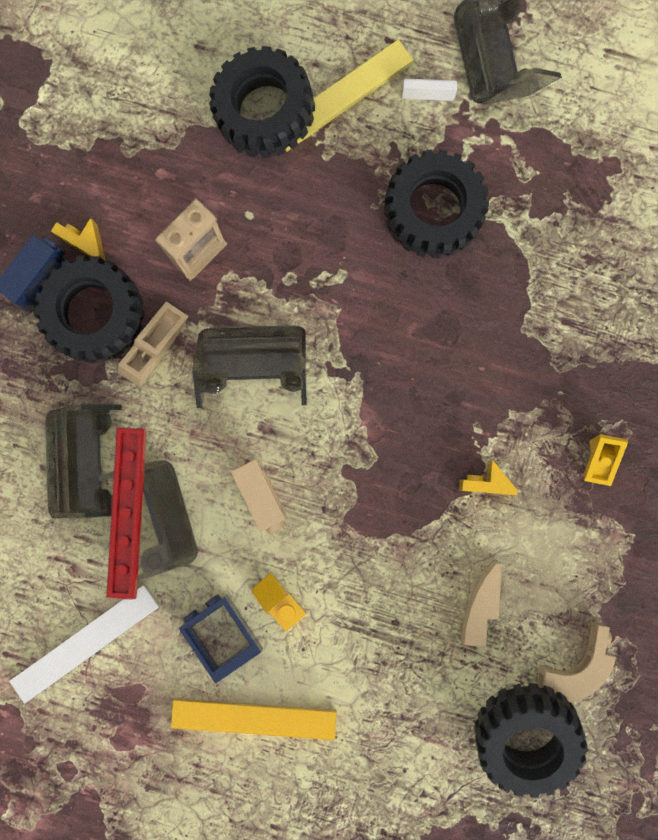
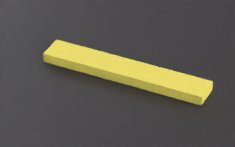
(358, 85)

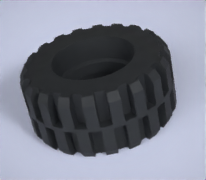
(251, 72)
(444, 171)
(61, 289)
(535, 770)

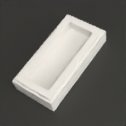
(429, 89)

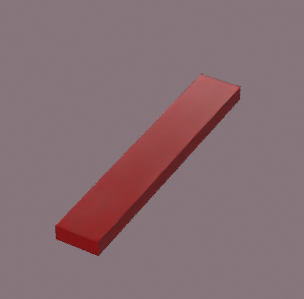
(126, 513)

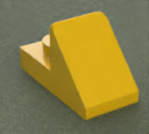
(88, 241)
(604, 459)
(495, 482)
(278, 602)

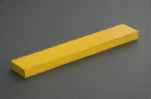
(253, 719)

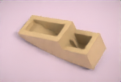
(152, 344)
(482, 606)

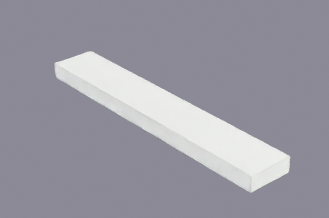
(84, 644)

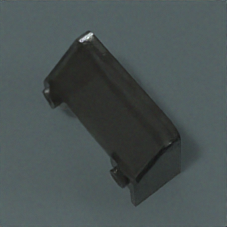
(490, 55)
(250, 354)
(74, 457)
(169, 518)

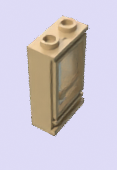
(192, 240)

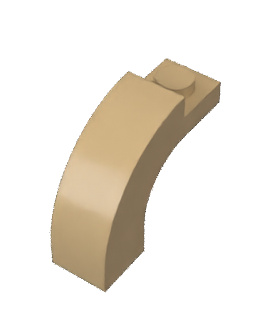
(589, 673)

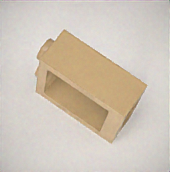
(260, 496)

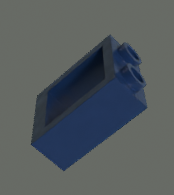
(27, 270)
(218, 672)

